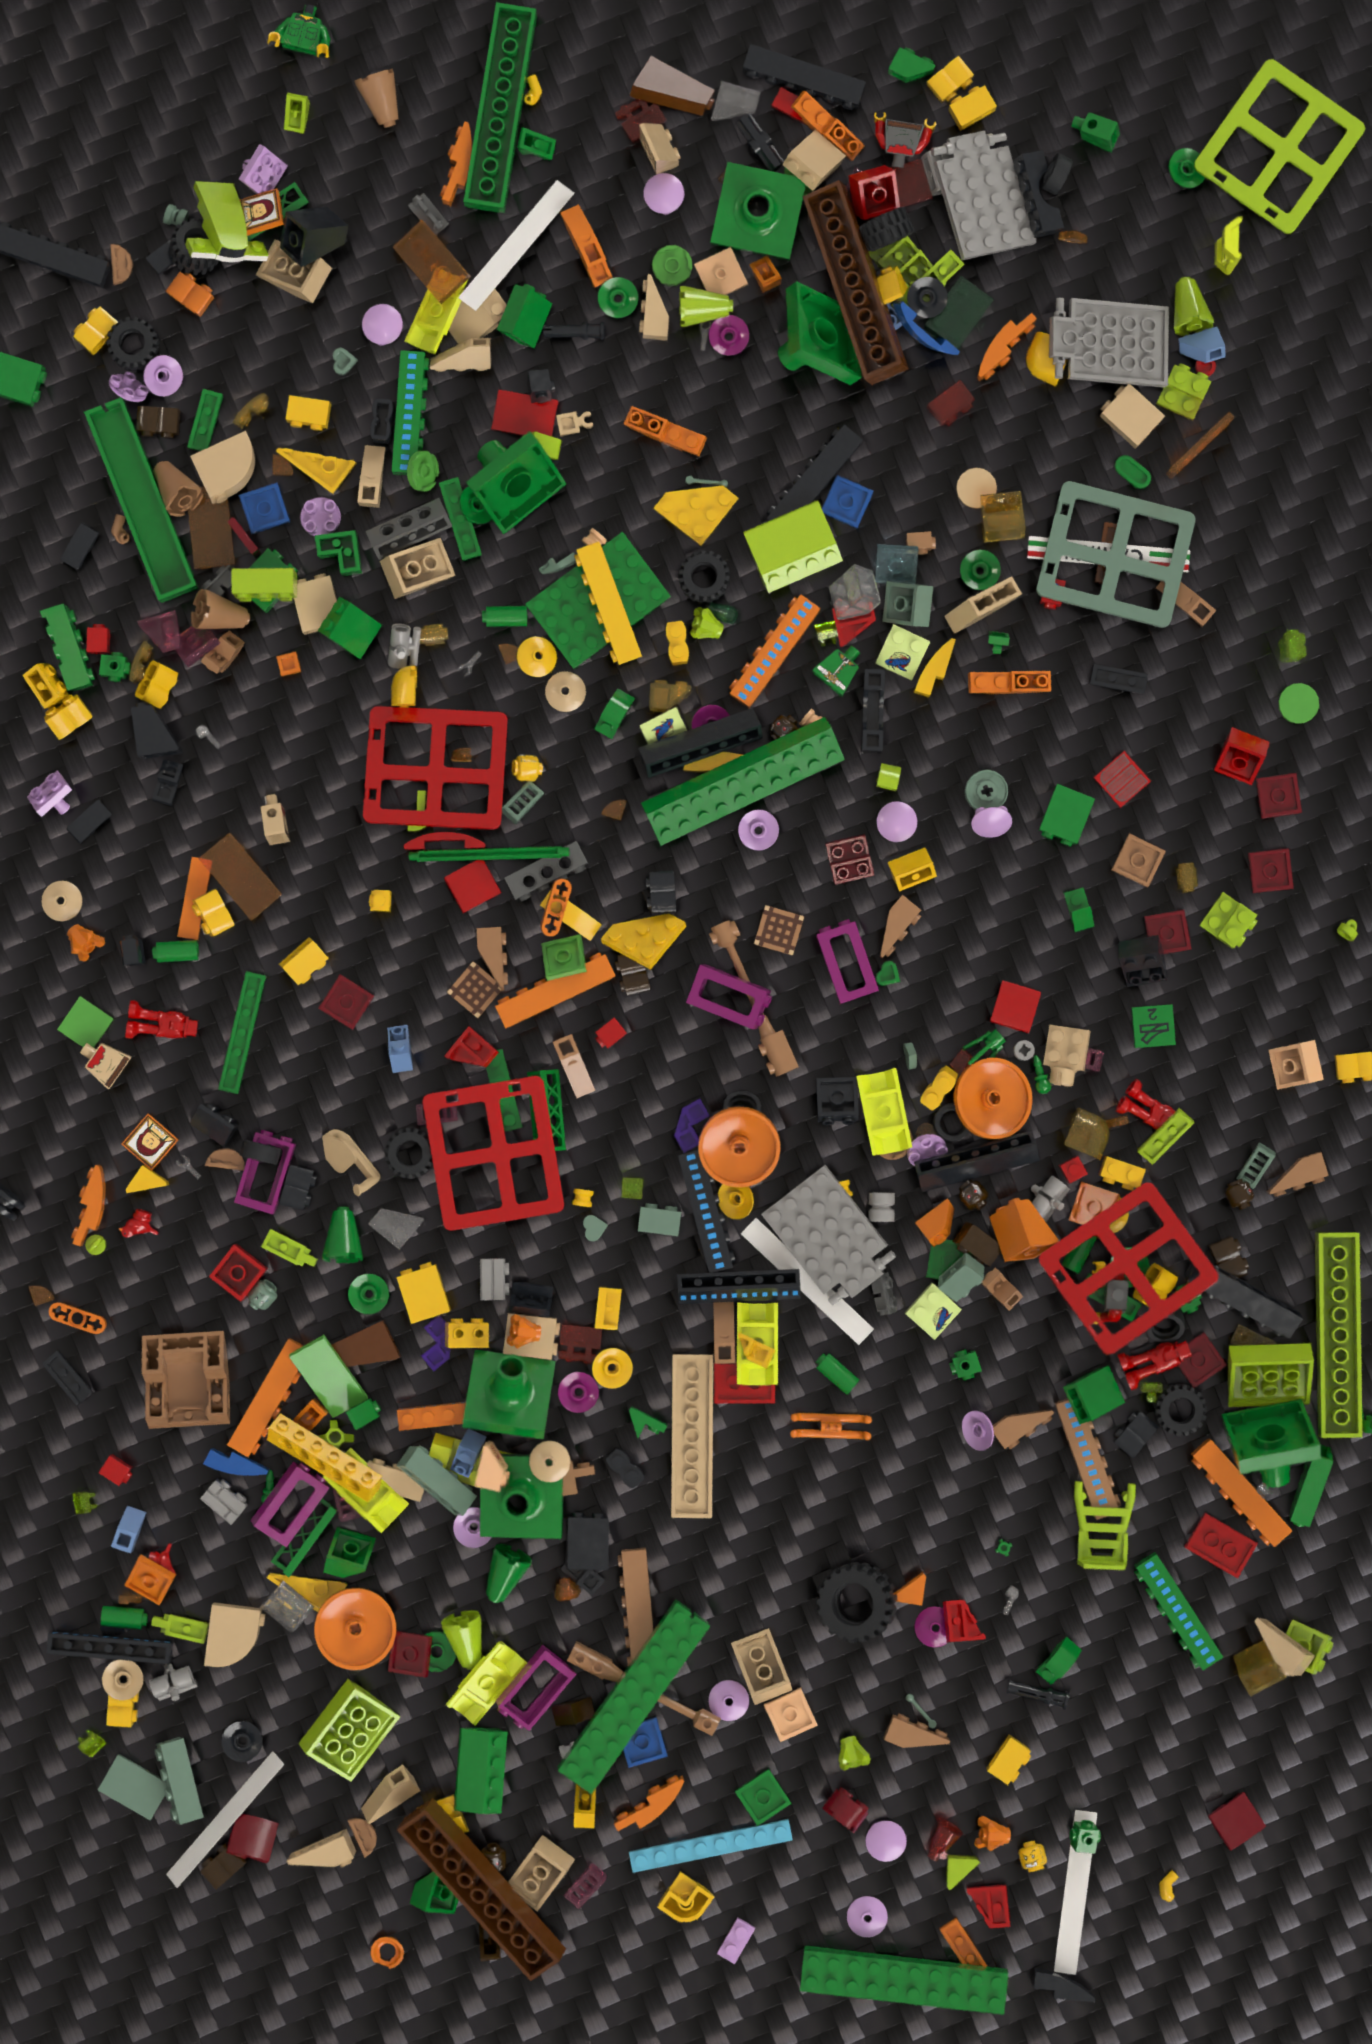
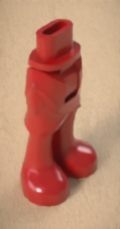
(170, 1024)
(1158, 1112)
(1164, 1357)

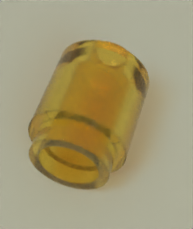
(433, 634)
(1187, 877)

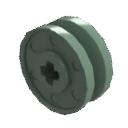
(991, 780)

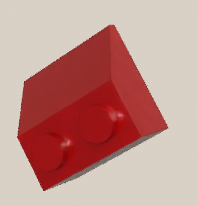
(1241, 756)

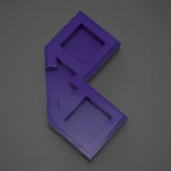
(690, 1116)
(437, 1353)

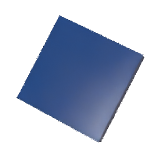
(847, 501)
(264, 508)
(645, 1744)

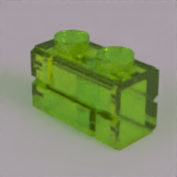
(1292, 646)

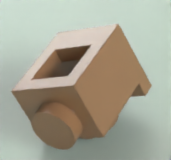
(922, 540)

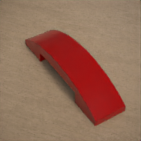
(419, 842)

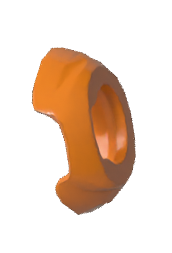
(394, 1961)

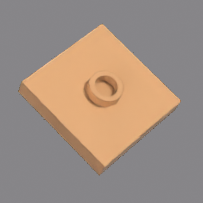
(721, 273)
(790, 1714)

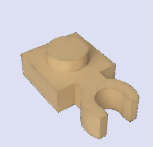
(570, 423)

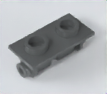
(426, 211)
(223, 577)
(887, 1302)

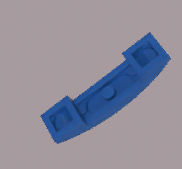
(906, 317)

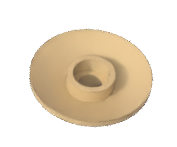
(566, 702)
(71, 905)
(553, 1451)
(113, 1685)

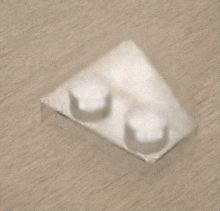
(734, 101)
(395, 1226)

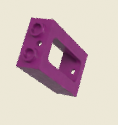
(823, 938)
(760, 994)
(250, 1169)
(279, 1494)
(545, 1698)

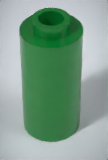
(505, 616)
(176, 951)
(1076, 1258)
(836, 1373)
(123, 1617)

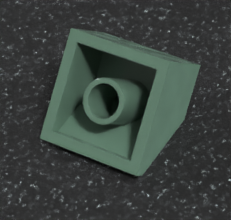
(907, 604)

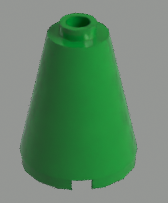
(342, 1238)
(505, 1571)

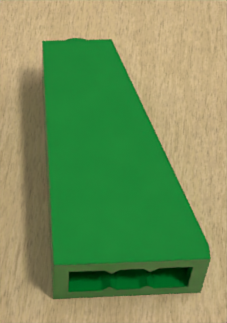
(1310, 1488)

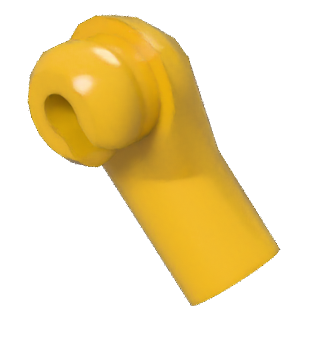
(534, 92)
(1166, 1886)

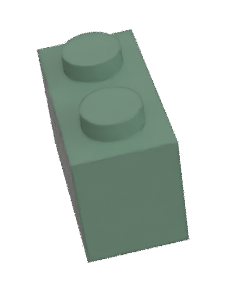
(659, 1221)
(961, 1277)

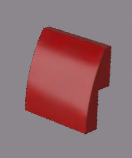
(472, 885)
(1015, 1006)

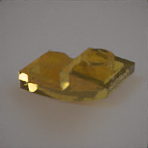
(256, 405)
(137, 669)
(1245, 1336)

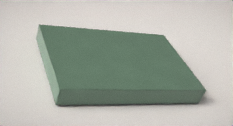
(133, 1787)

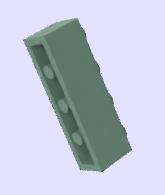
(436, 1480)
(179, 1780)

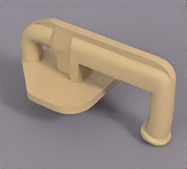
(343, 1153)

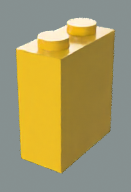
(423, 1292)

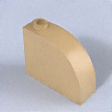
(225, 466)
(983, 604)
(231, 1633)

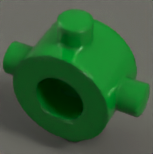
(1003, 1547)

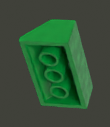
(480, 1770)

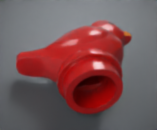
(138, 1224)
(162, 1558)

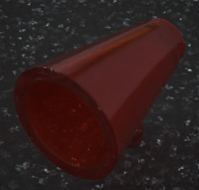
(943, 1839)

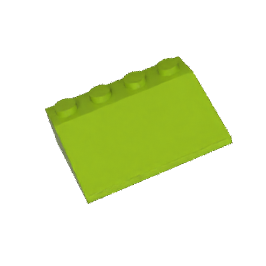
(792, 546)
(1269, 1374)
(348, 1730)

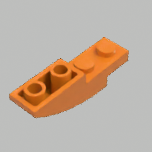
(831, 128)
(459, 156)
(587, 245)
(998, 350)
(665, 431)
(1009, 682)
(94, 1197)
(658, 1801)

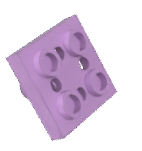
(260, 168)
(50, 795)

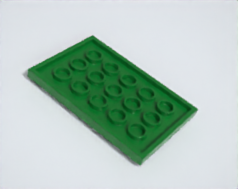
(568, 612)

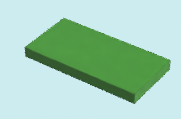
(328, 1376)

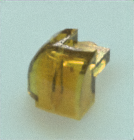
(1088, 1134)

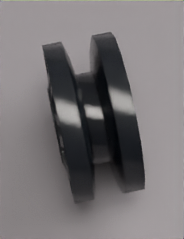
(8, 1201)

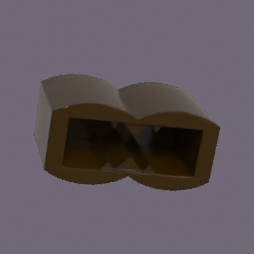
(158, 421)
(634, 976)
(1227, 1256)
(221, 1867)

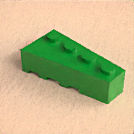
(68, 647)

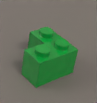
(344, 546)

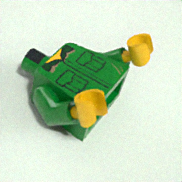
(302, 33)

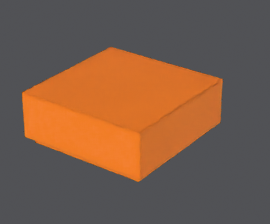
(288, 664)

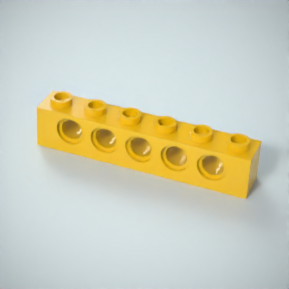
(324, 1457)

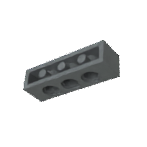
(408, 528)
(516, 879)

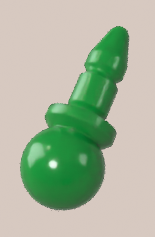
(1042, 1085)
(269, 1485)

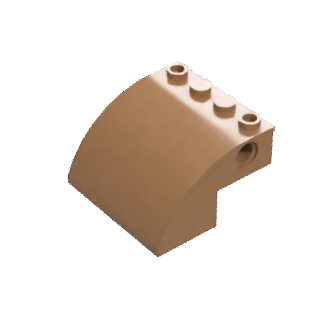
(186, 1379)

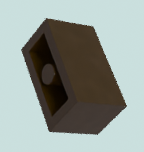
(977, 1244)

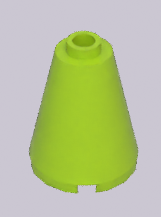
(702, 306)
(1190, 308)
(464, 1637)

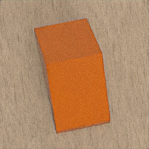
(765, 274)
(311, 1415)
(912, 1591)

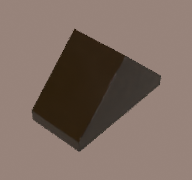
(573, 1711)
(488, 1947)

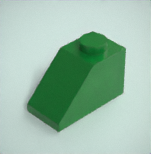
(364, 1413)

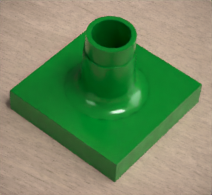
(764, 235)
(818, 335)
(514, 480)
(509, 1394)
(1271, 1440)
(544, 1510)

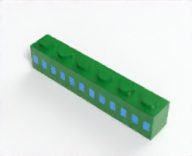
(409, 409)
(1178, 1611)

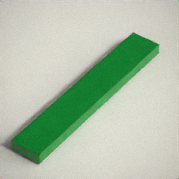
(242, 1032)

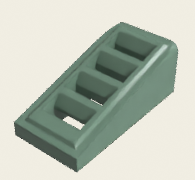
(527, 806)
(1265, 1150)

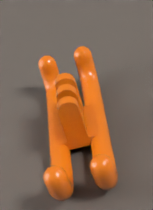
(831, 1426)

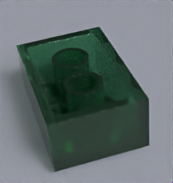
(962, 313)

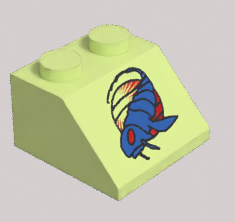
(902, 652)
(663, 726)
(933, 1311)

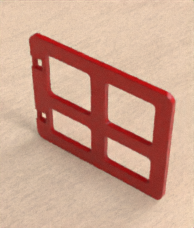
(435, 773)
(499, 1153)
(1126, 1263)

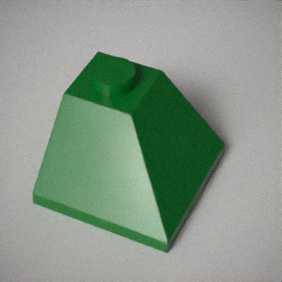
(348, 1553)
(433, 1896)

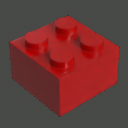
(874, 192)
(238, 1272)

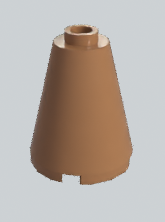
(380, 96)
(176, 489)
(217, 612)

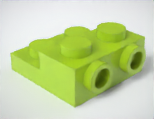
(1184, 391)
(1229, 921)
(1312, 1640)

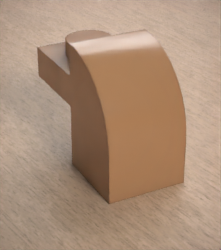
(223, 654)
(1001, 1289)
(569, 1479)

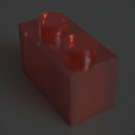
(951, 403)

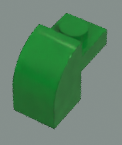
(614, 713)
(1059, 1661)

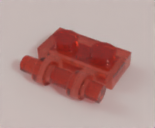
(649, 115)
(579, 1337)

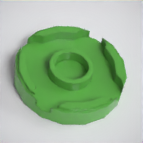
(672, 265)
(422, 470)
(1298, 703)

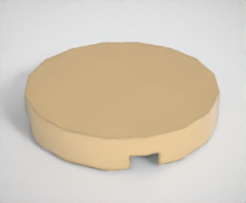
(973, 484)

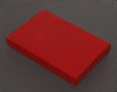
(518, 415)
(728, 1391)
(1221, 1545)

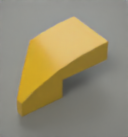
(756, 1351)

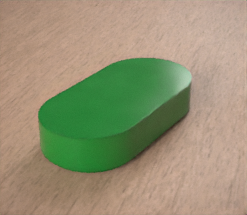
(1132, 472)

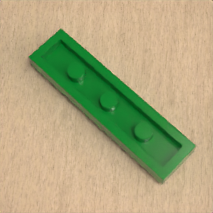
(462, 527)
(498, 1072)

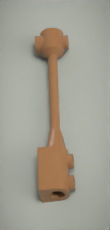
(772, 1043)
(604, 1669)

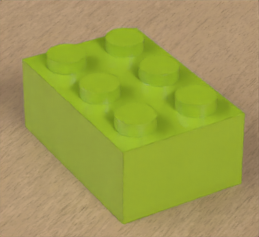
(264, 584)

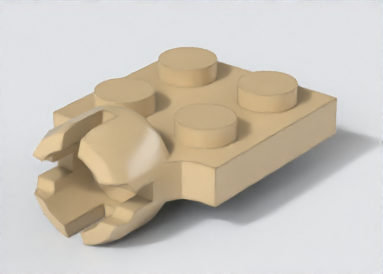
(1066, 1053)

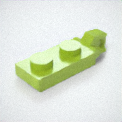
(288, 1249)
(182, 1627)

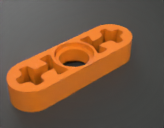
(566, 894)
(61, 1318)

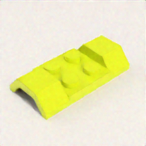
(1226, 247)
(433, 321)
(884, 1112)
(761, 1324)
(445, 1449)
(383, 1506)
(486, 1682)

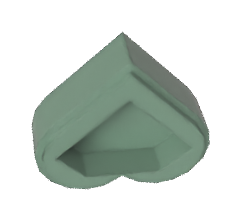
(343, 361)
(910, 1055)
(594, 1227)

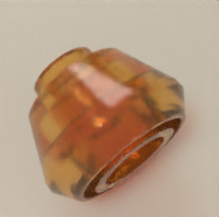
(567, 1589)

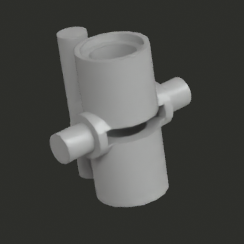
(403, 646)
(1049, 1197)
(172, 1683)

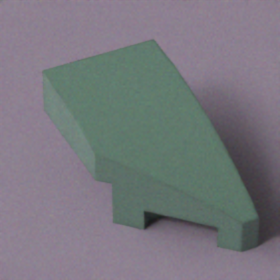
(552, 567)

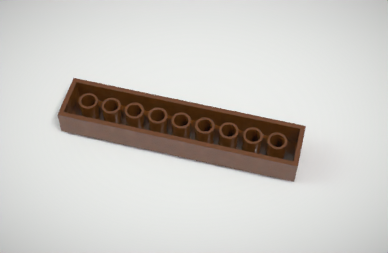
(855, 282)
(481, 1889)

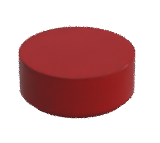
(1206, 368)

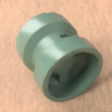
(174, 215)

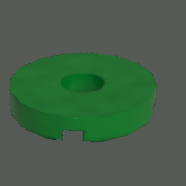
(448, 1655)

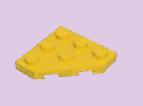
(696, 510)
(644, 938)

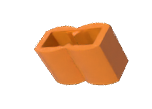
(190, 293)

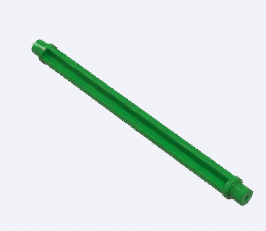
(489, 853)

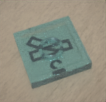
(896, 563)

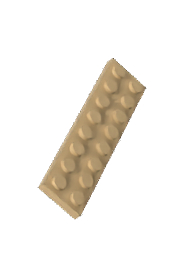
(692, 1435)

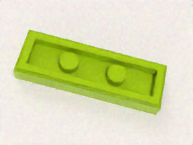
(1165, 1136)

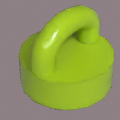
(1348, 932)
(95, 1244)

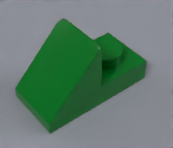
(536, 144)
(1079, 909)
(640, 1419)

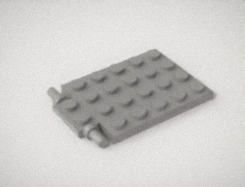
(982, 195)
(1111, 342)
(829, 1235)

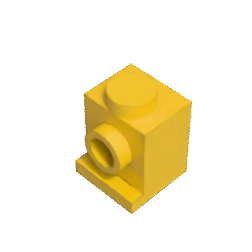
(380, 900)

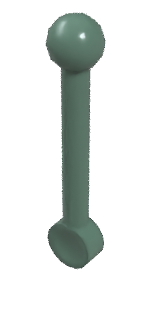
(690, 480)
(910, 1698)

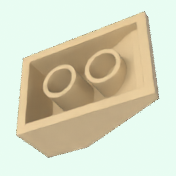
(658, 147)
(288, 275)
(477, 323)
(417, 568)
(1286, 1652)
(761, 1666)
(327, 1852)
(540, 1872)

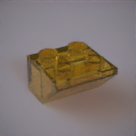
(1002, 516)
(667, 696)
(1257, 1668)

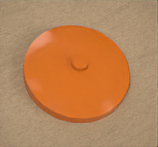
(993, 1098)
(739, 1147)
(355, 1628)

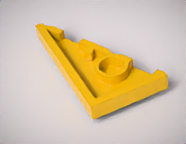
(324, 470)
(313, 1590)

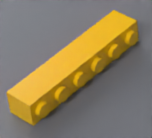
(608, 602)

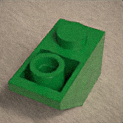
(908, 66)

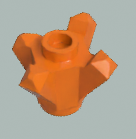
(83, 941)
(522, 1331)
(991, 1834)

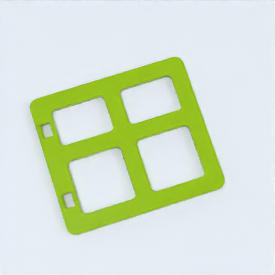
(1284, 148)

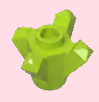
(705, 624)
(336, 1436)
(852, 1754)

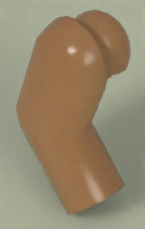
(118, 531)

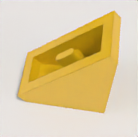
(145, 1180)

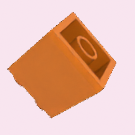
(1021, 1231)

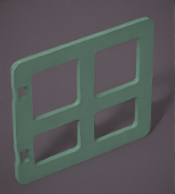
(1115, 559)

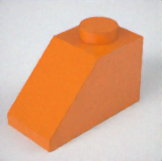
(937, 1223)

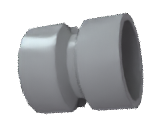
(881, 1207)

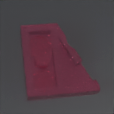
(163, 631)

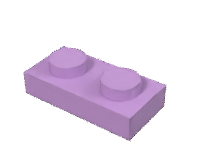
(736, 1940)

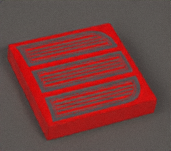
(1122, 779)

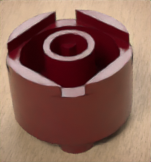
(845, 1810)

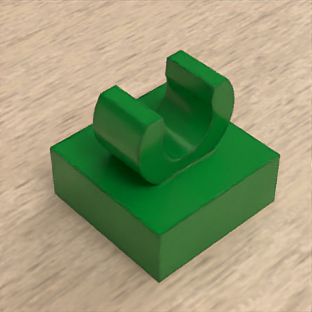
(998, 639)

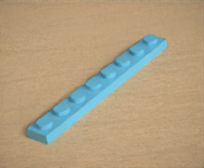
(710, 1845)

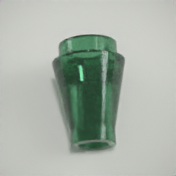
(724, 613)

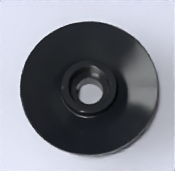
(936, 293)
(232, 1745)

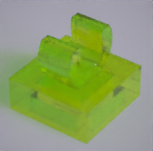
(826, 631)
(632, 1188)
(1151, 1389)
(82, 1503)
(92, 1744)

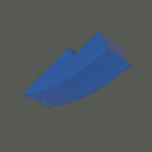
(235, 1464)

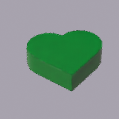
(888, 974)

